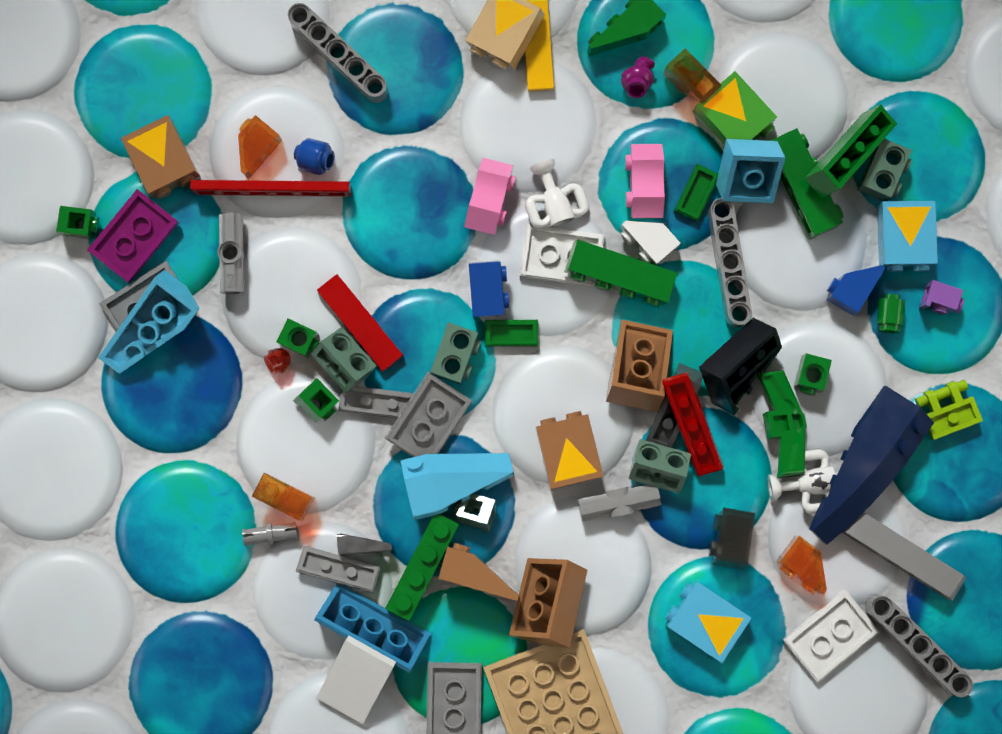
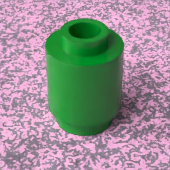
(890, 313)

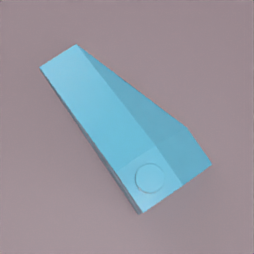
(155, 318)
(443, 479)

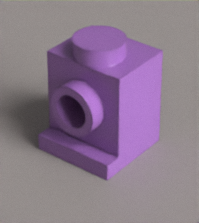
(942, 298)

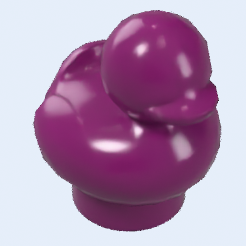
(638, 78)

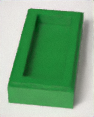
(696, 193)
(511, 333)

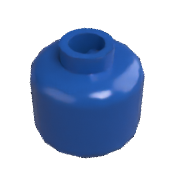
(314, 156)

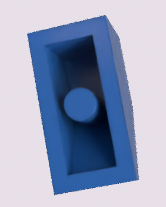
(853, 288)

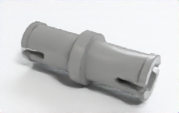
(269, 533)

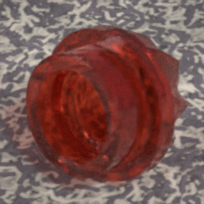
(277, 360)

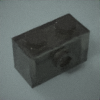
(732, 538)

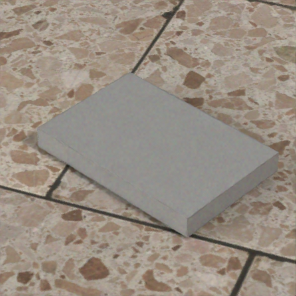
(122, 302)
(428, 417)
(454, 698)

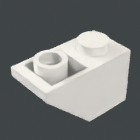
(651, 239)

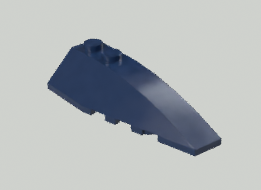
(878, 452)

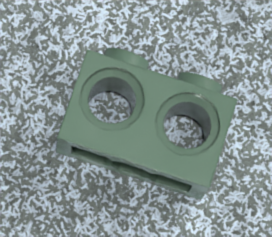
(880, 168)
(448, 352)
(343, 360)
(660, 466)

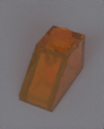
(691, 77)
(255, 144)

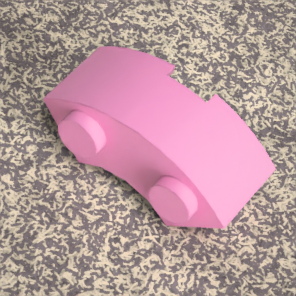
(646, 180)
(489, 196)

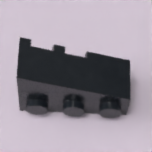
(738, 363)

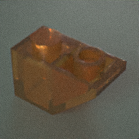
(283, 497)
(805, 563)

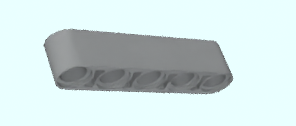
(332, 42)
(725, 275)
(905, 556)
(929, 652)

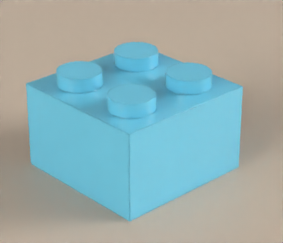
(750, 171)

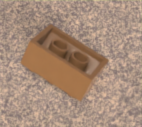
(548, 602)

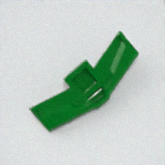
(785, 423)

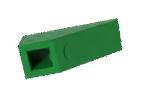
(633, 25)

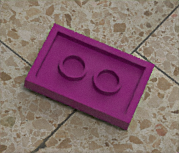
(133, 236)

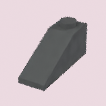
(665, 426)

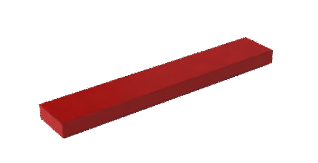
(271, 188)

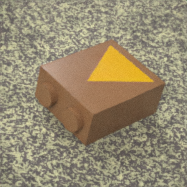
(160, 157)
(569, 450)

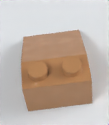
(639, 366)
(470, 571)

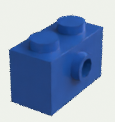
(487, 289)

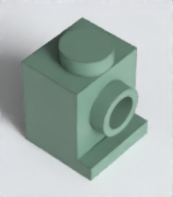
(484, 506)

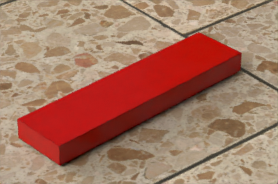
(360, 322)
(693, 424)

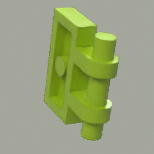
(954, 416)

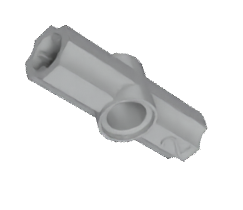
(231, 237)
(618, 502)

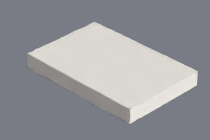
(548, 251)
(831, 635)
(355, 679)

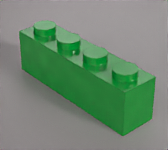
(850, 151)
(816, 213)
(620, 273)
(422, 566)

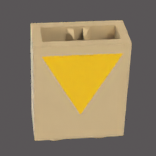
(504, 31)

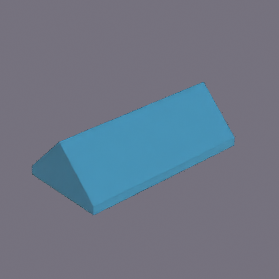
(372, 625)

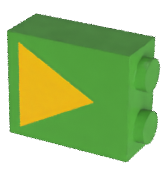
(736, 111)

